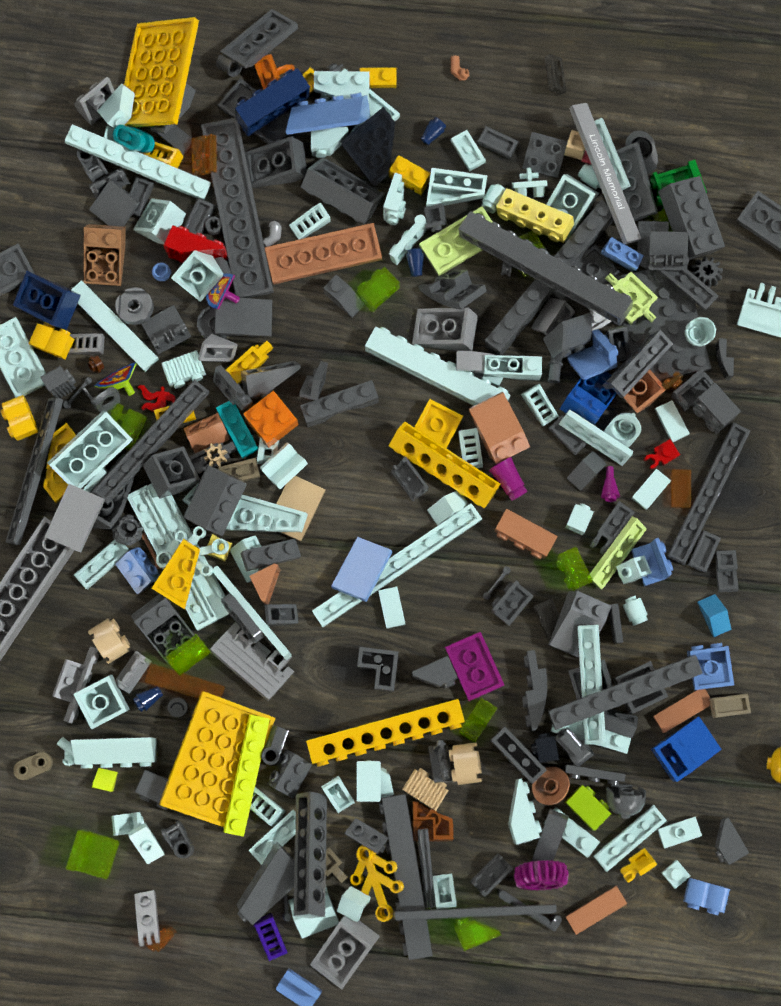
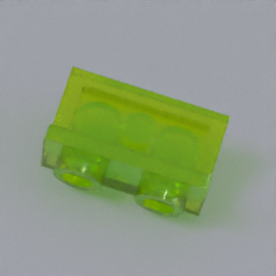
(574, 569)
(188, 654)

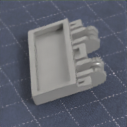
(251, 662)

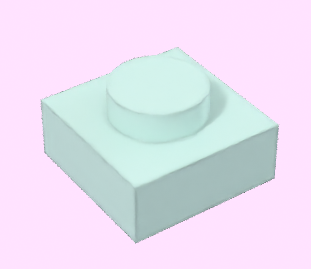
(675, 874)

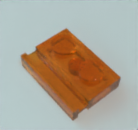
(204, 155)

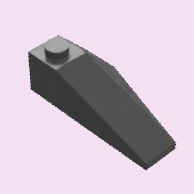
(113, 511)

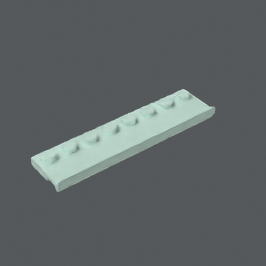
(160, 522)

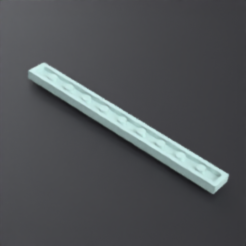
(403, 561)

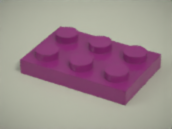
(474, 666)

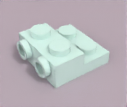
(394, 205)

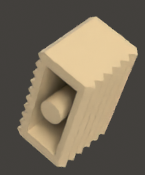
(425, 789)

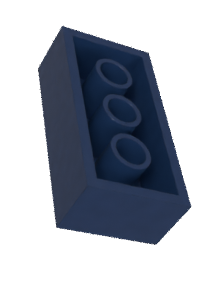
(272, 101)

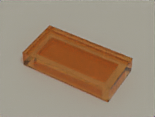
(680, 488)

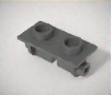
(117, 176)
(440, 762)
(367, 836)

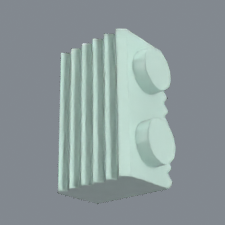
(183, 369)

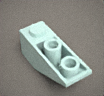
(514, 367)

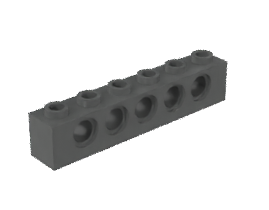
(310, 855)

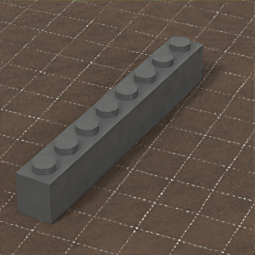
(403, 853)

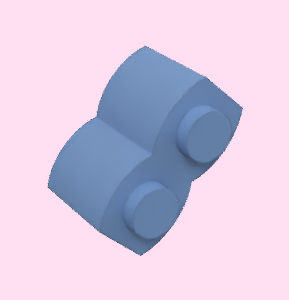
(706, 895)

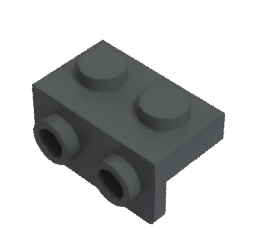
(511, 603)
(289, 773)

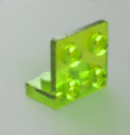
(93, 854)

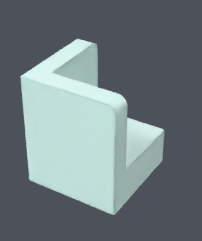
(353, 903)

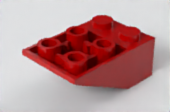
(182, 243)

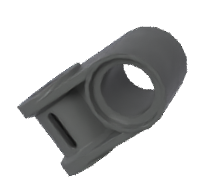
(92, 166)
(178, 838)

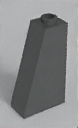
(268, 885)

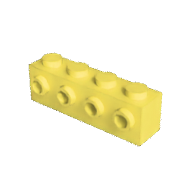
(534, 215)

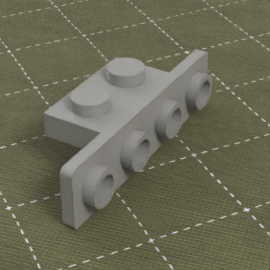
(74, 679)

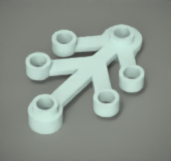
(214, 548)

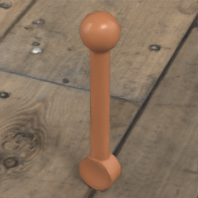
(150, 549)

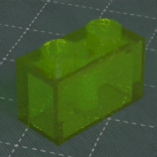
(378, 288)

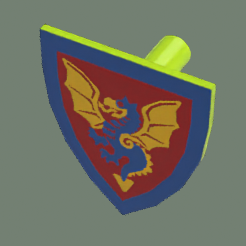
(119, 379)

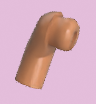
(456, 70)

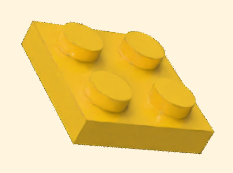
(438, 422)

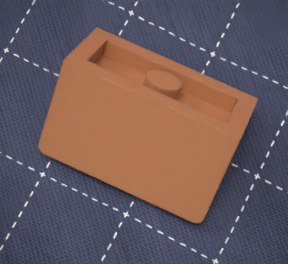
(206, 432)

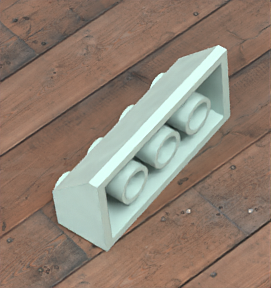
(90, 450)
(114, 751)

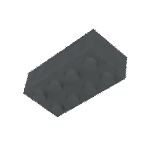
(691, 212)

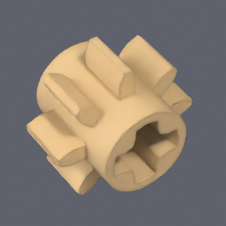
(213, 450)

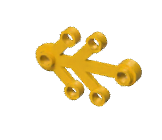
(374, 879)

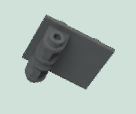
(545, 154)
(668, 250)
(166, 329)

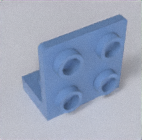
(656, 559)

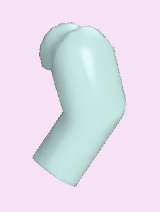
(67, 747)

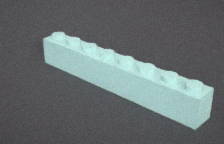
(430, 367)

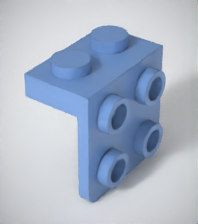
(595, 359)

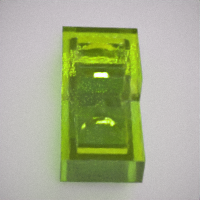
(478, 720)

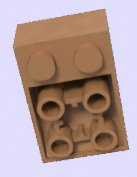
(104, 254)

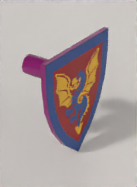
(220, 291)

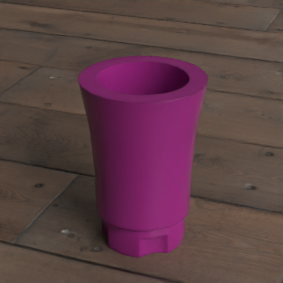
(509, 478)

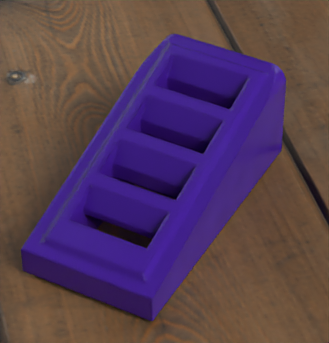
(263, 921)

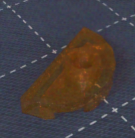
(674, 382)

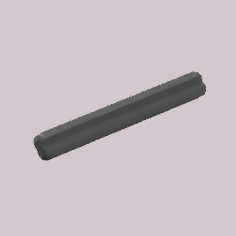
(426, 868)

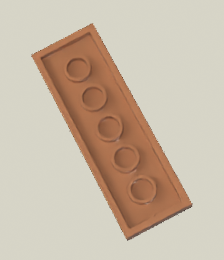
(323, 253)

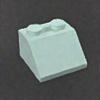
(158, 220)
(101, 701)

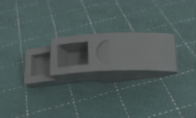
(536, 698)

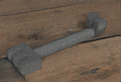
(551, 924)

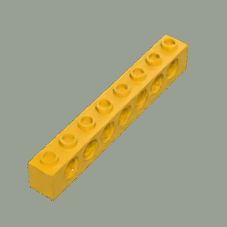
(317, 745)

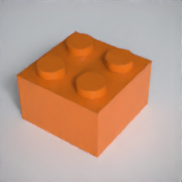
(271, 419)

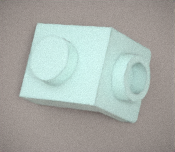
(126, 822)

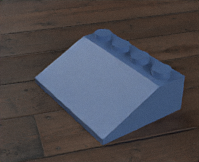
(328, 114)

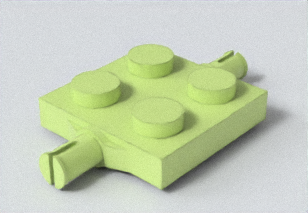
(639, 293)

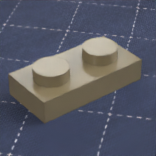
(244, 469)

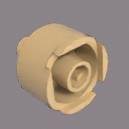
(109, 641)
(466, 763)

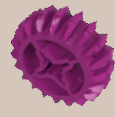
(541, 875)

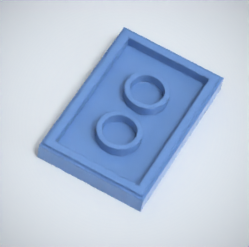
(361, 569)

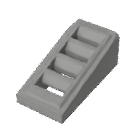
(99, 338)

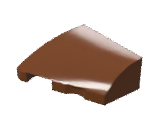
(438, 825)

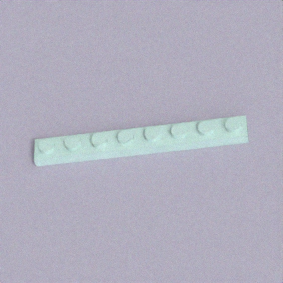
(137, 162)

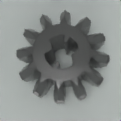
(714, 273)

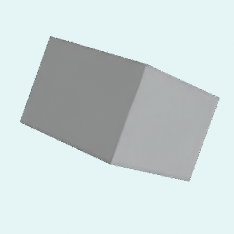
(217, 349)

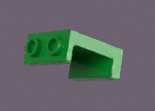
(661, 180)

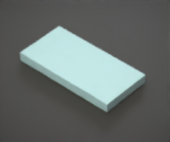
(19, 360)

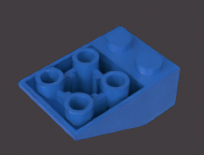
(590, 398)
(686, 749)

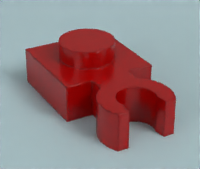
(663, 453)

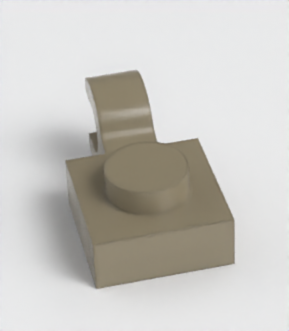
(333, 864)

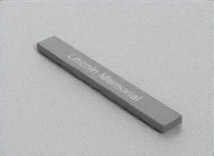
(605, 173)

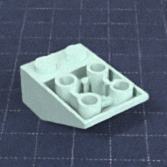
(521, 819)

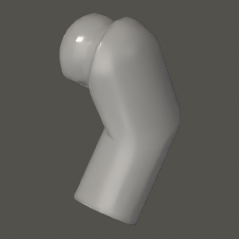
(275, 234)

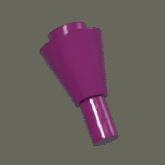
(610, 490)

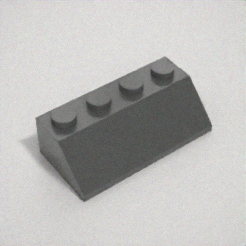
(342, 190)

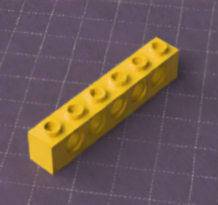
(454, 465)

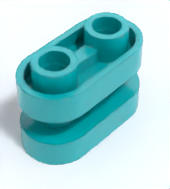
(133, 138)

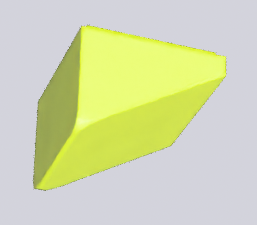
(105, 779)

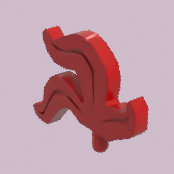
(161, 401)

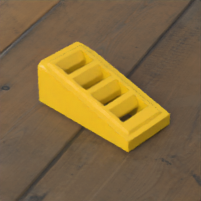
(173, 158)

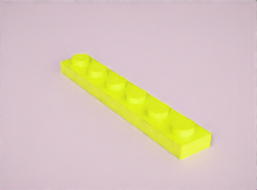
(246, 775)

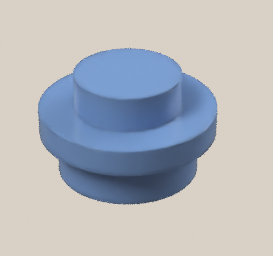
(161, 272)

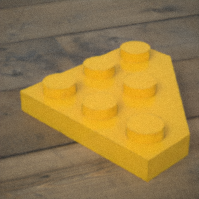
(54, 483)

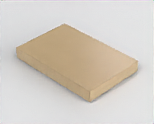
(303, 497)

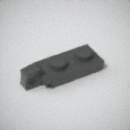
(230, 388)
(198, 458)

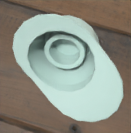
(624, 428)

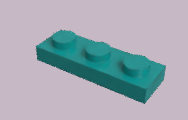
(237, 429)

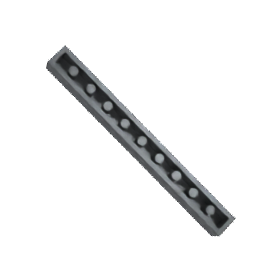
(546, 268)
(538, 292)

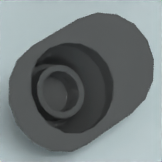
(647, 148)

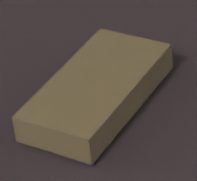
(730, 705)

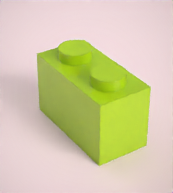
(587, 807)

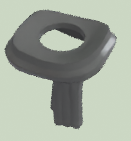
(98, 400)

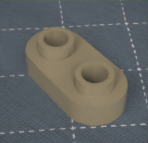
(32, 766)

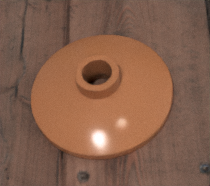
(542, 786)

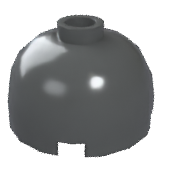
(625, 800)

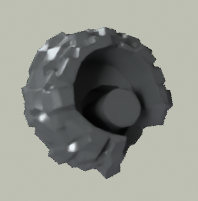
(127, 530)

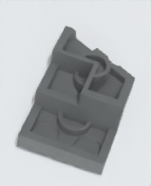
(453, 289)

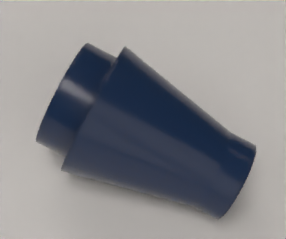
(433, 130)
(415, 261)
(147, 698)

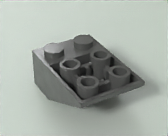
(162, 625)

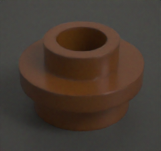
(95, 364)

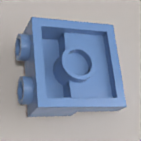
(715, 666)

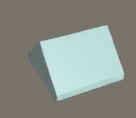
(198, 274)
(314, 925)

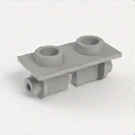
(132, 672)

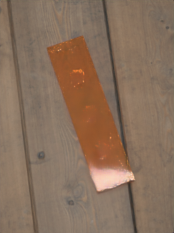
(182, 684)

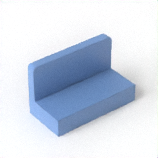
(298, 989)

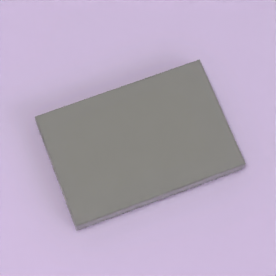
(74, 518)

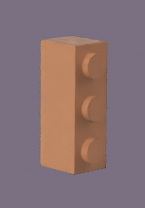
(525, 534)

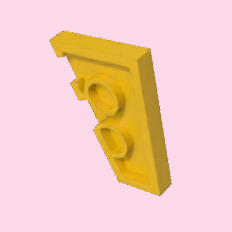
(178, 574)

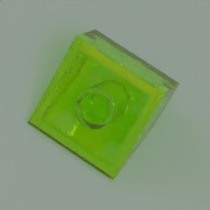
(474, 932)

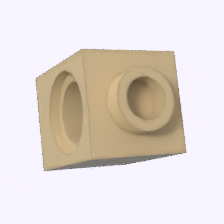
(575, 146)

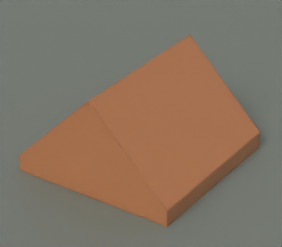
(644, 392)
(265, 582)

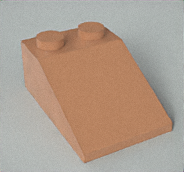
(499, 428)

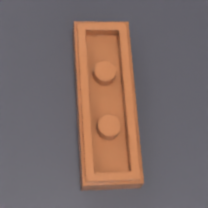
(682, 710)
(596, 910)

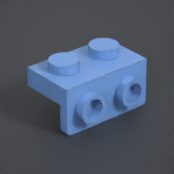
(622, 254)
(137, 569)

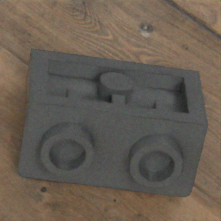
(313, 384)

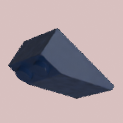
(46, 300)

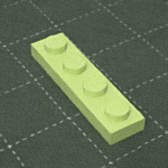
(617, 552)

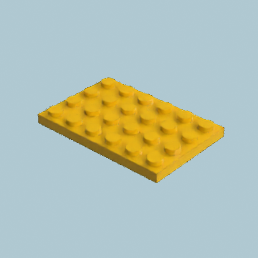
(159, 70)
(209, 759)

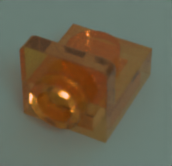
(165, 936)

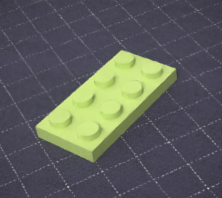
(447, 248)

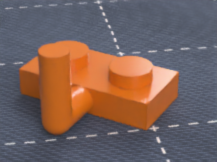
(268, 72)

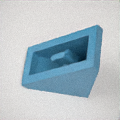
(715, 615)

